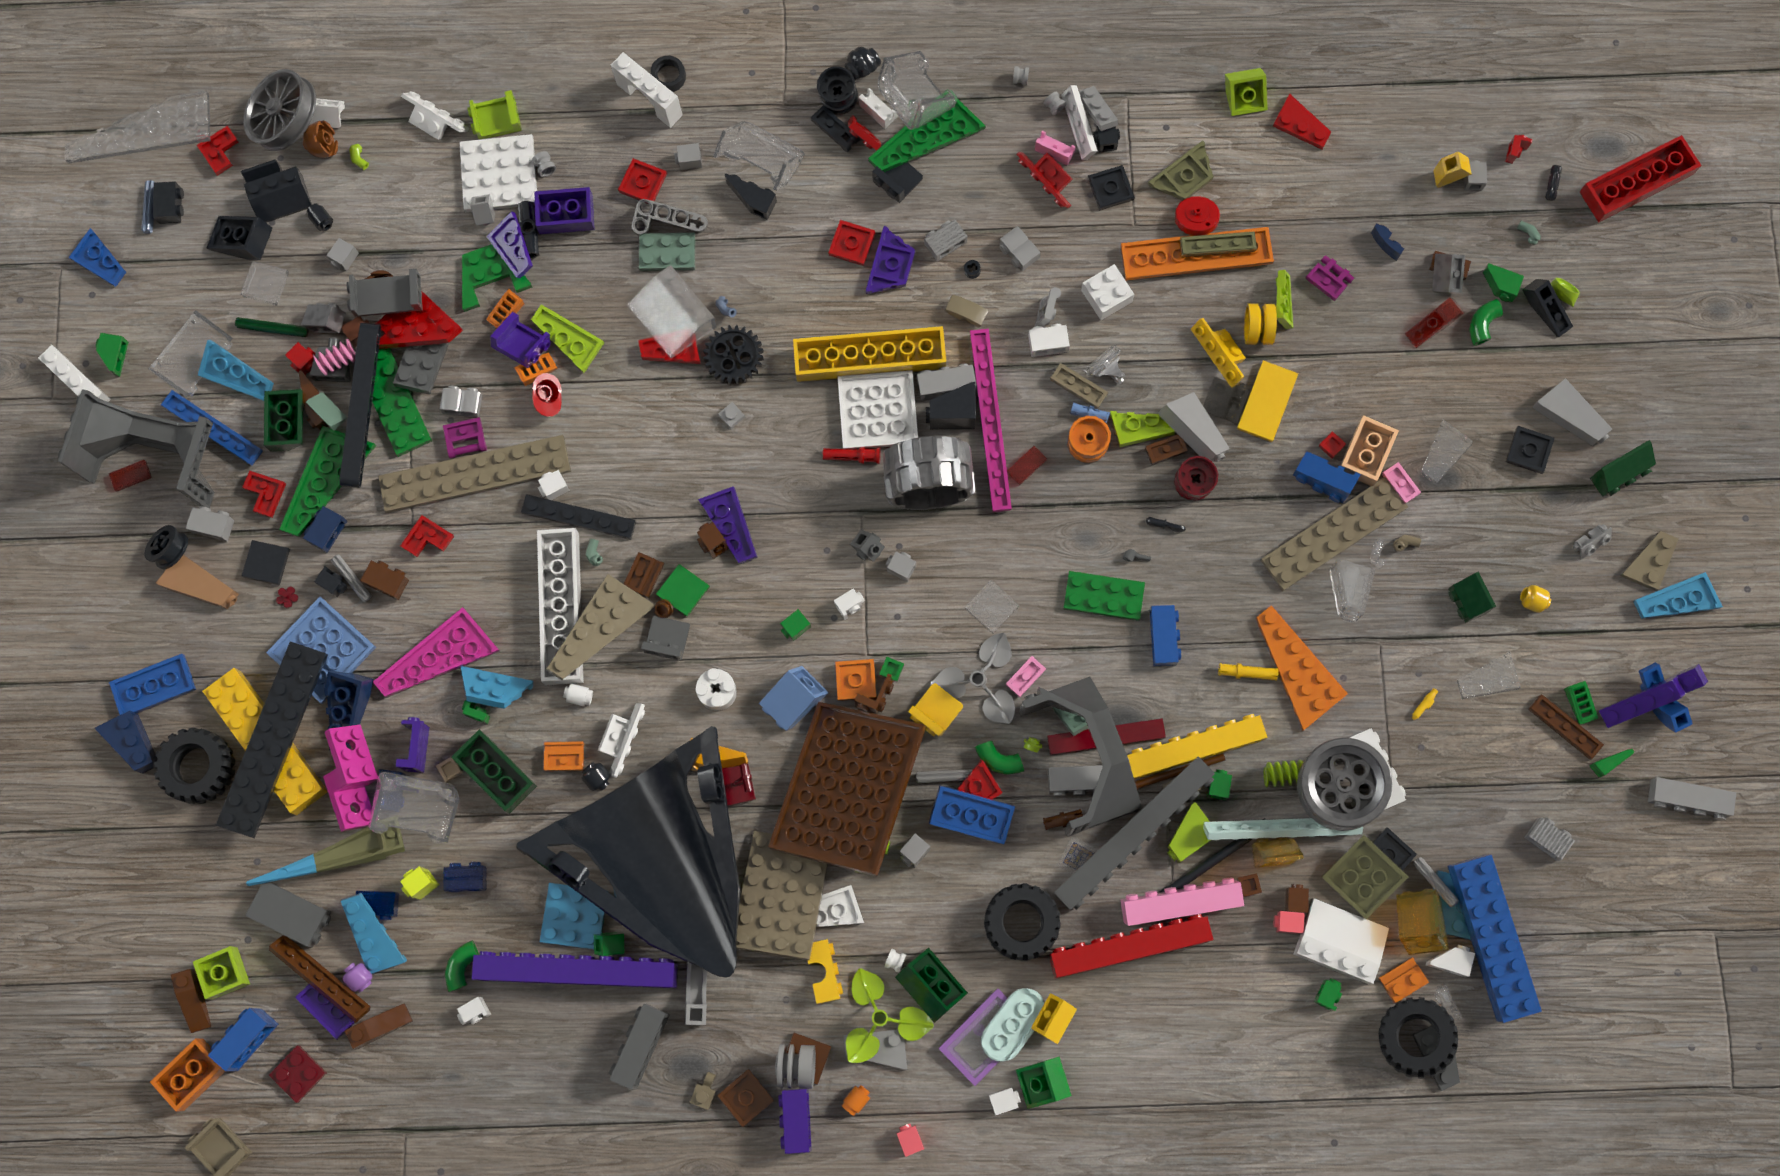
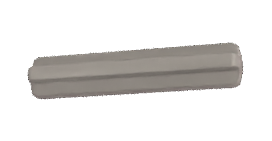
(351, 578)
(942, 776)
(1436, 882)

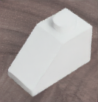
(1455, 961)

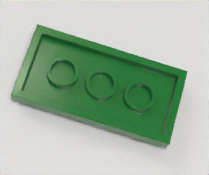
(1104, 595)

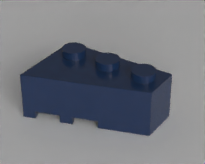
(129, 740)

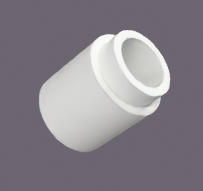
(578, 695)

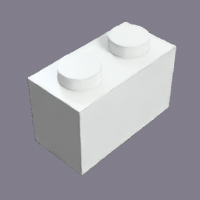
(1048, 340)

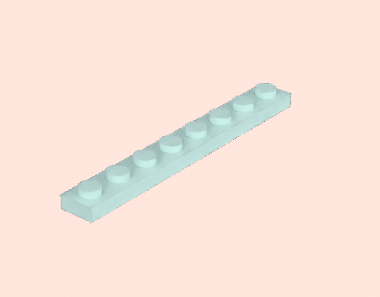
(1270, 829)

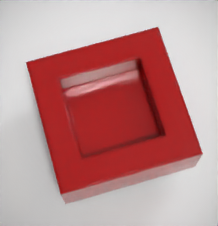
(1332, 445)

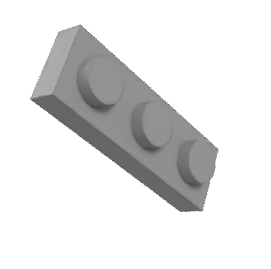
(1098, 108)

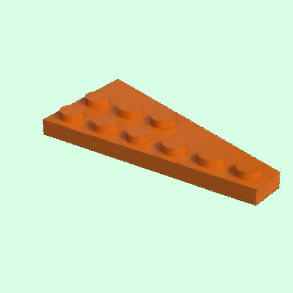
(1302, 674)

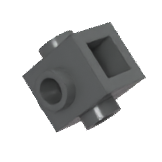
(867, 545)

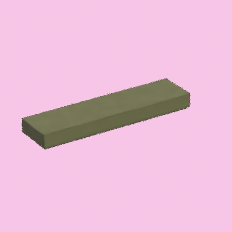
(1218, 244)

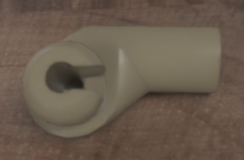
(1404, 541)

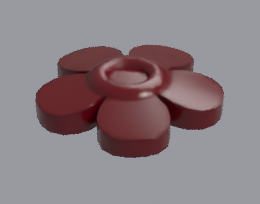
(287, 596)

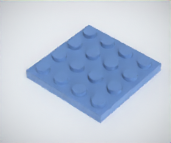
(327, 632)

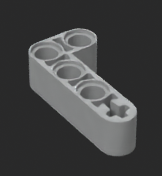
(671, 217)

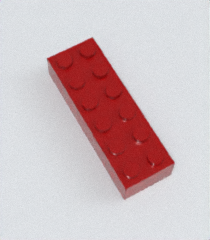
(1640, 178)

